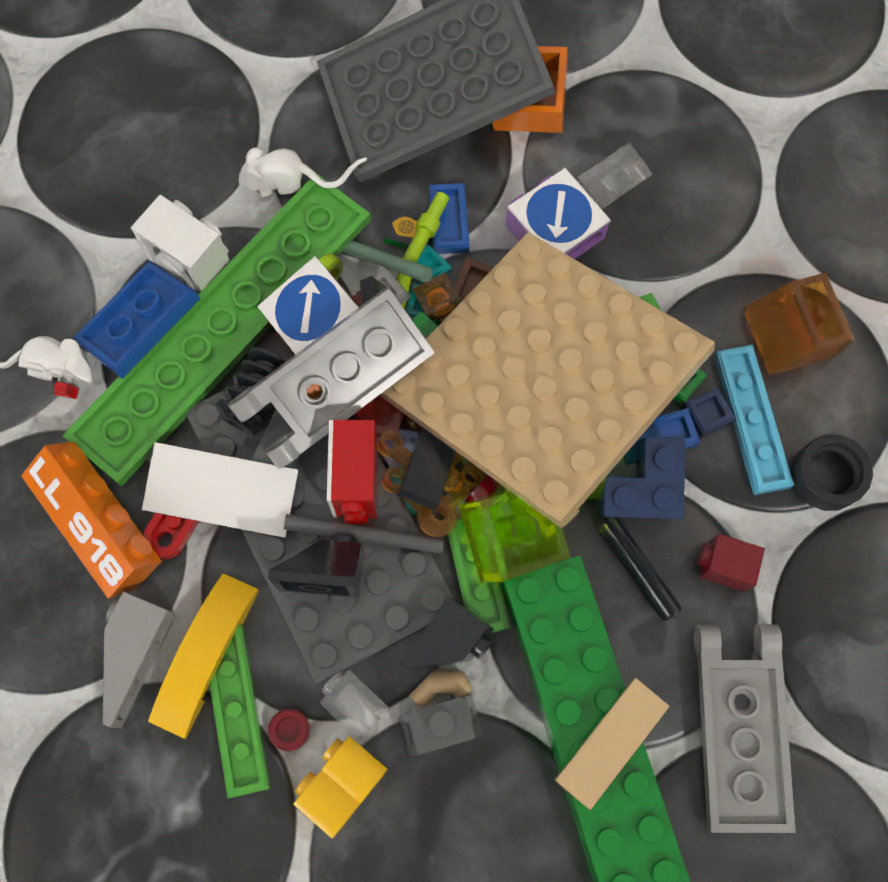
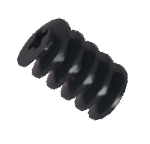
(261, 365)

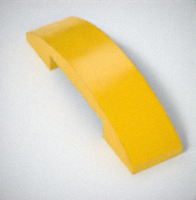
(201, 654)

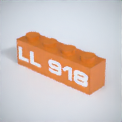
(90, 518)

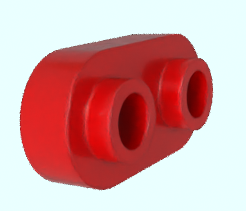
(163, 524)

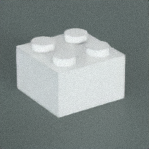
(181, 243)

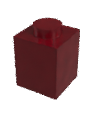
(731, 562)

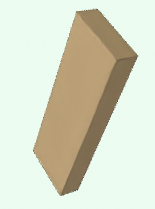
(611, 743)

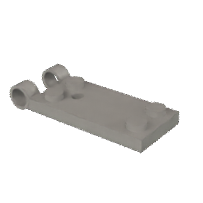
(350, 364)
(746, 749)

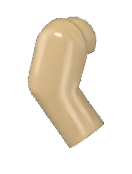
(441, 682)

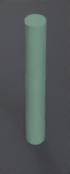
(388, 260)

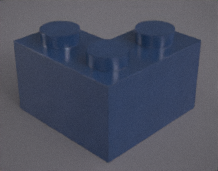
(657, 486)

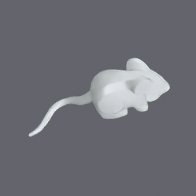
(282, 171)
(50, 358)

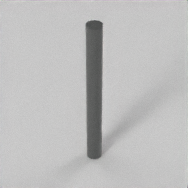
(364, 533)

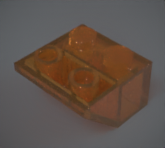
(799, 324)

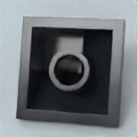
(322, 569)

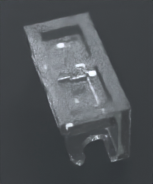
(614, 176)

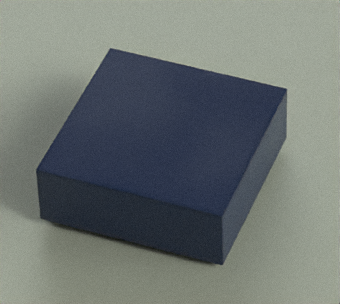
(709, 412)

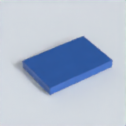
(136, 319)

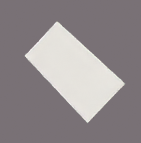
(219, 489)

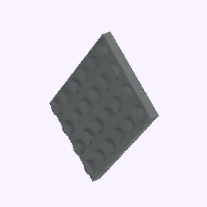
(432, 80)

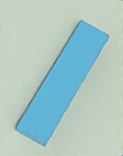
(754, 420)

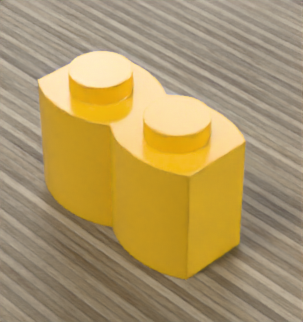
(340, 785)

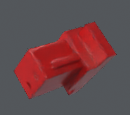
(66, 390)

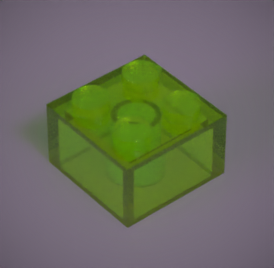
(510, 537)

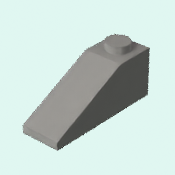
(130, 648)

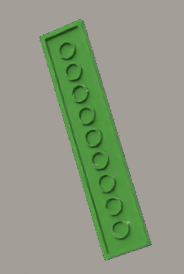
(213, 334)

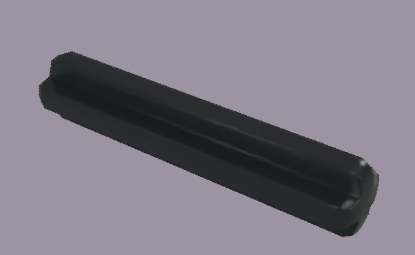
(640, 568)

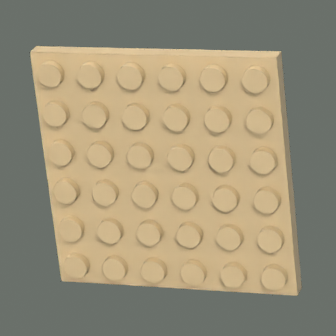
(548, 376)

